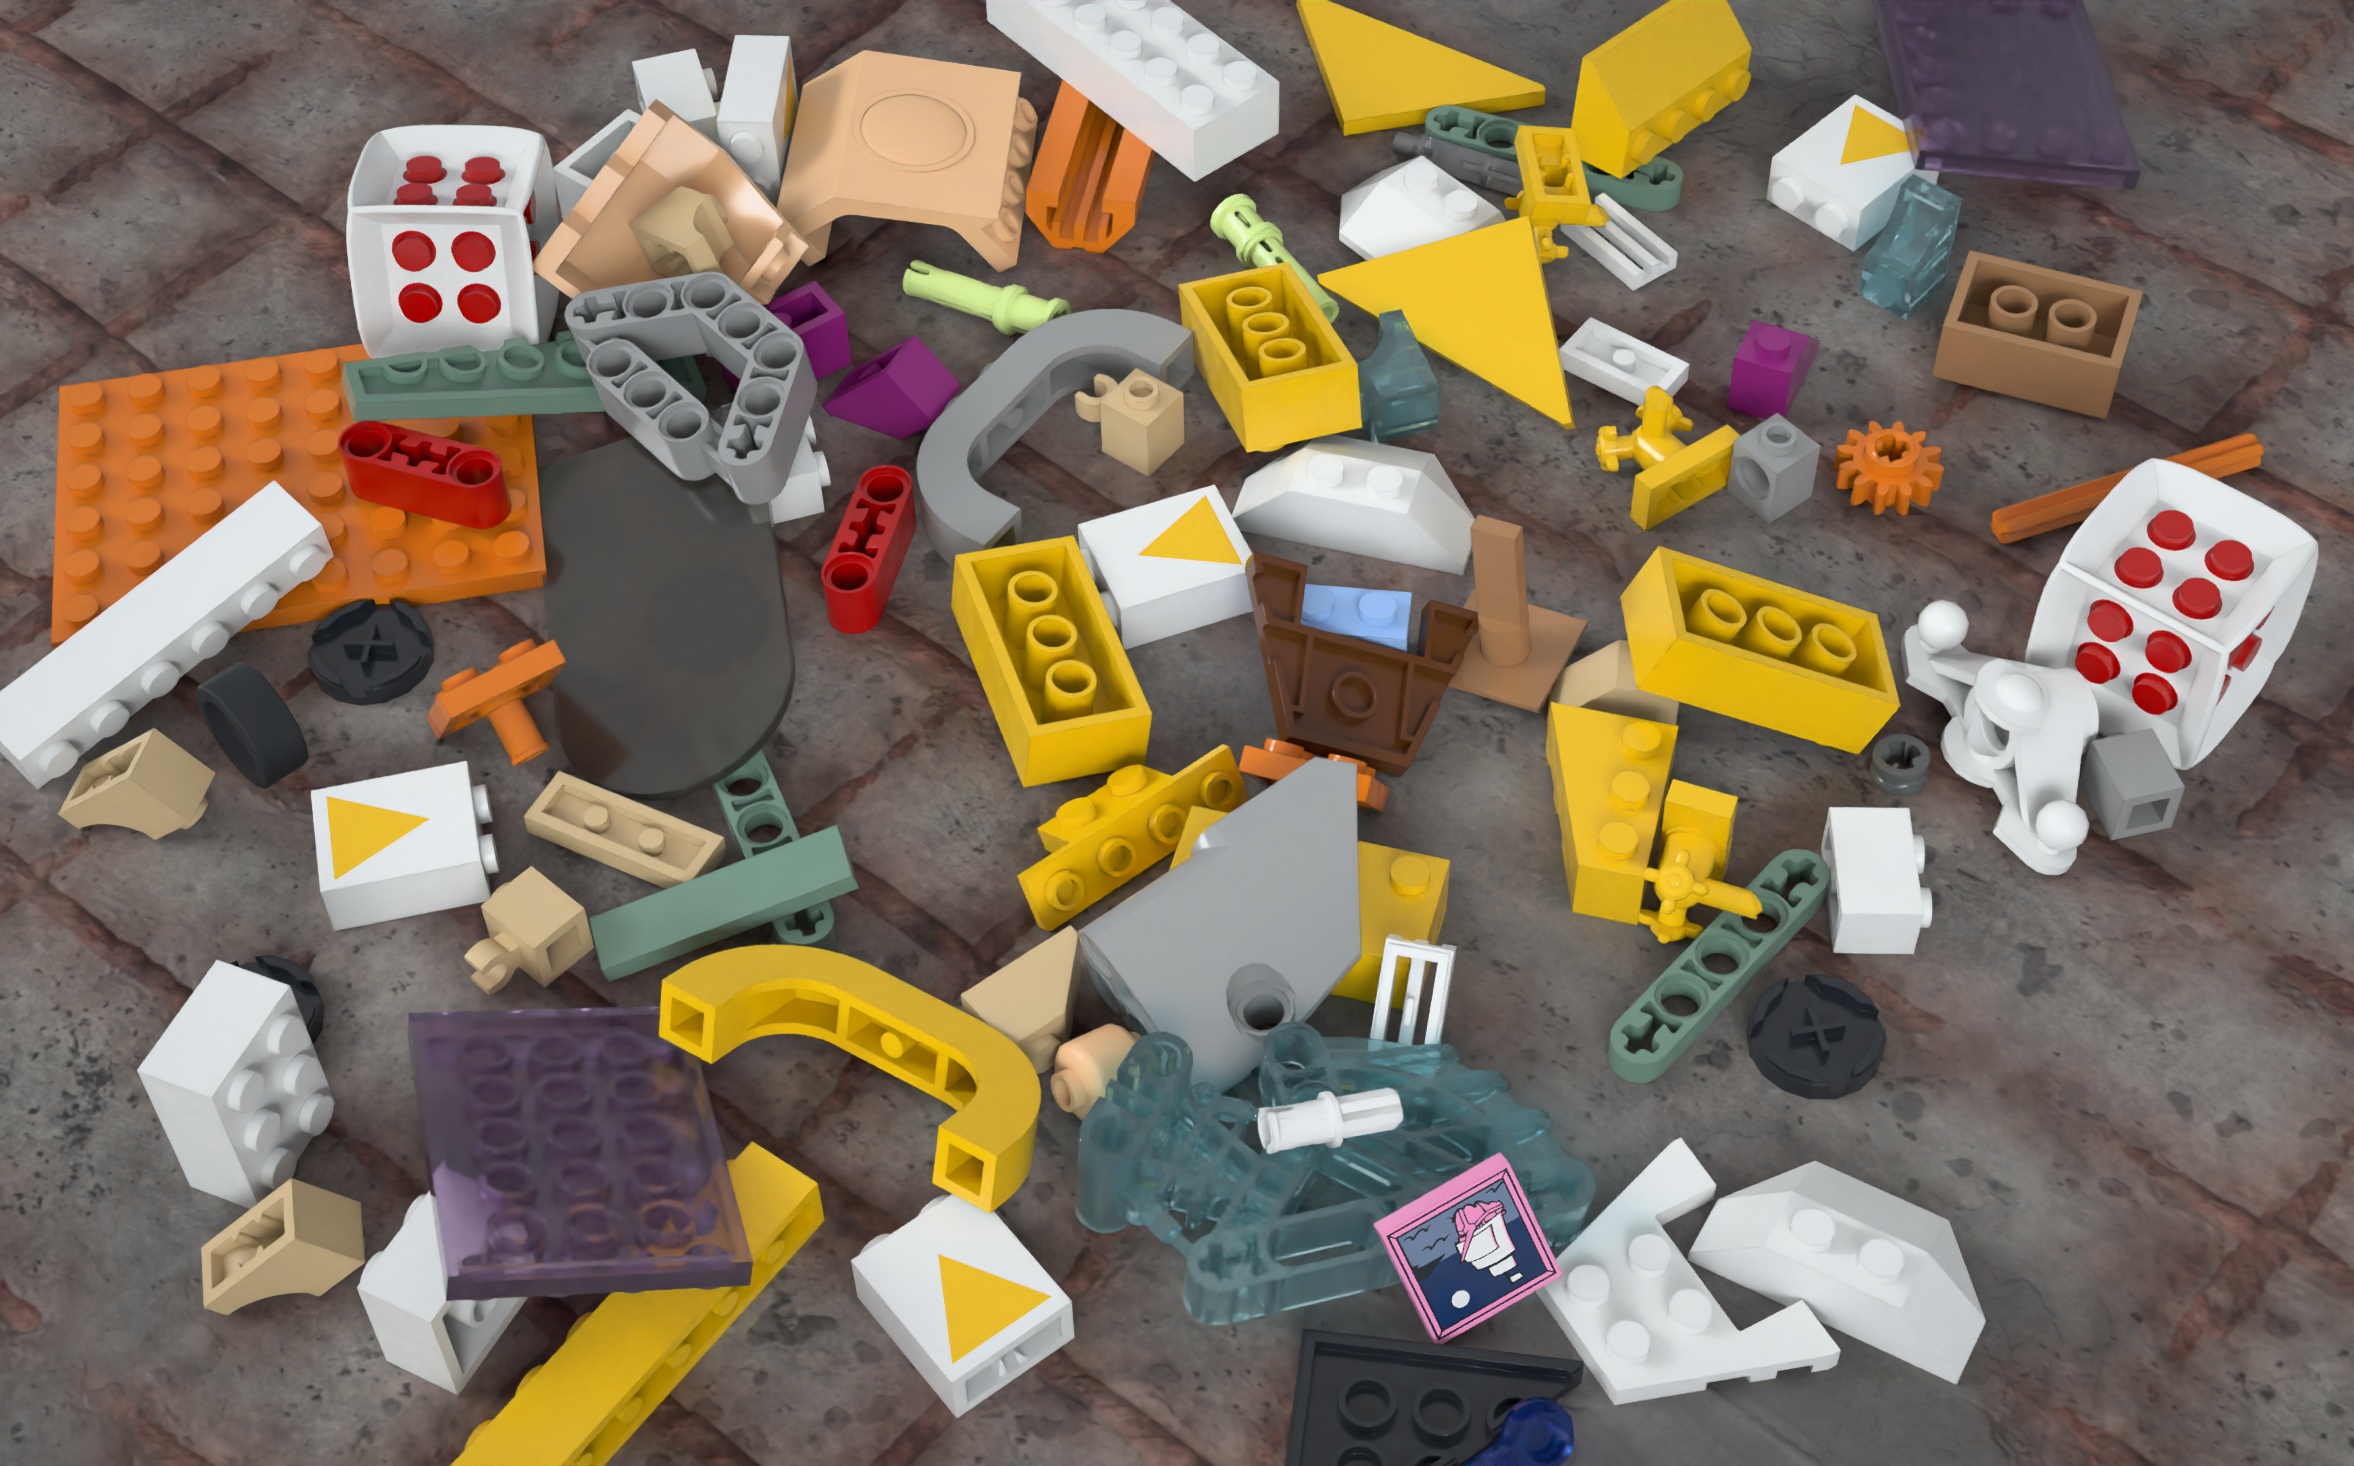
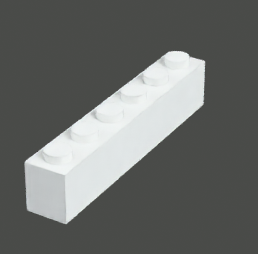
(158, 633)

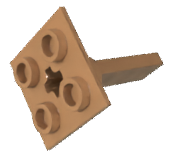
(1517, 644)

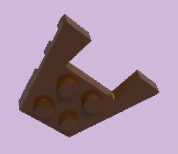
(1344, 691)

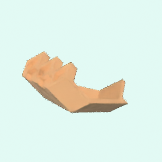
(662, 152)

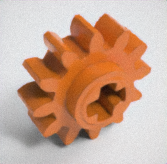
(1888, 468)

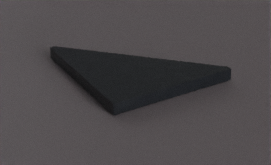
(1409, 1400)

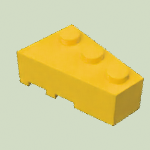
(1609, 803)

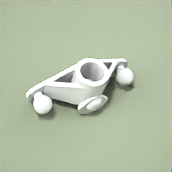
(2009, 732)

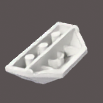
(1409, 209)
(1360, 502)
(1855, 1261)

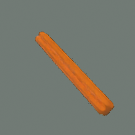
(2079, 501)

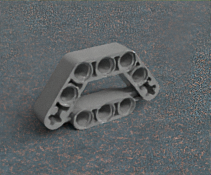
(686, 315)

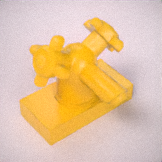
(1553, 186)
(1673, 472)
(1694, 862)

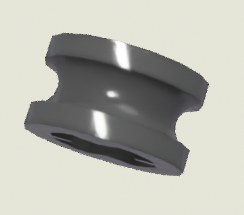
(1894, 780)

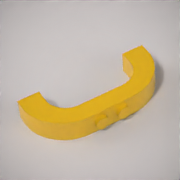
(888, 1023)

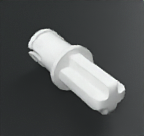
(1328, 1119)

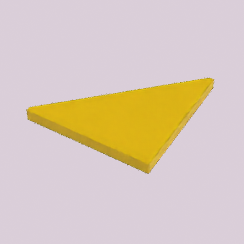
(1395, 78)
(1475, 305)

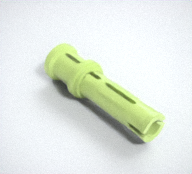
(1261, 245)
(1007, 307)

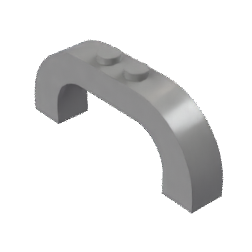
(1012, 397)

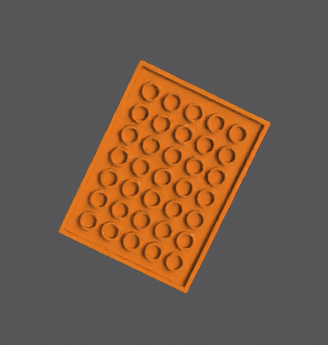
(177, 451)

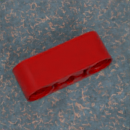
(425, 474)
(869, 549)

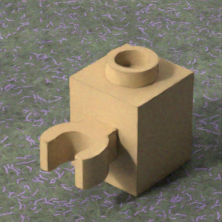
(1137, 417)
(529, 928)

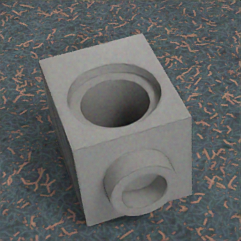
(1773, 468)

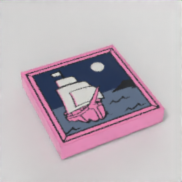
(1468, 1249)

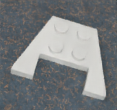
(1647, 1315)

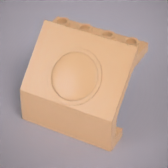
(912, 147)

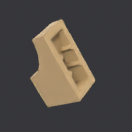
(683, 233)
(142, 787)
(283, 1245)

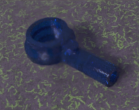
(1531, 1435)

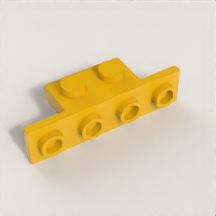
(1122, 832)

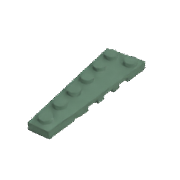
(487, 383)

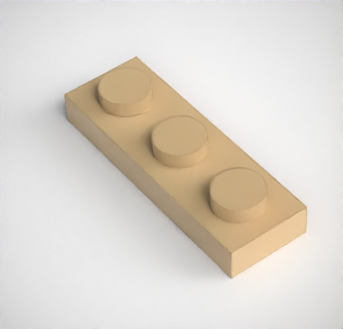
(623, 832)

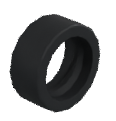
(252, 724)

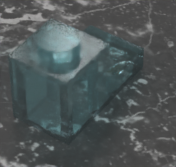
(1913, 248)
(1397, 384)

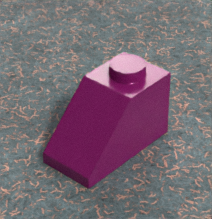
(1770, 370)
(895, 391)

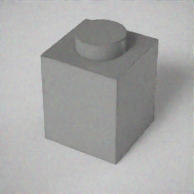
(2131, 783)

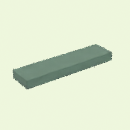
(723, 903)

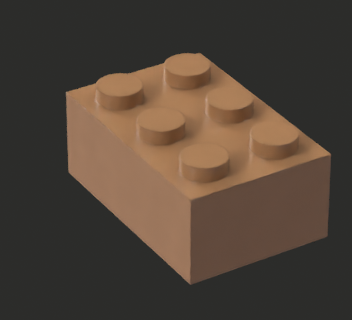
(2037, 334)

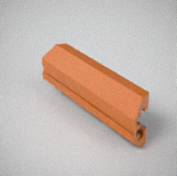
(1086, 176)

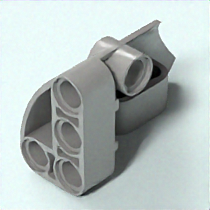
(1242, 927)

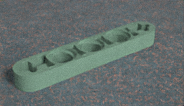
(1636, 192)
(763, 808)
(1708, 989)

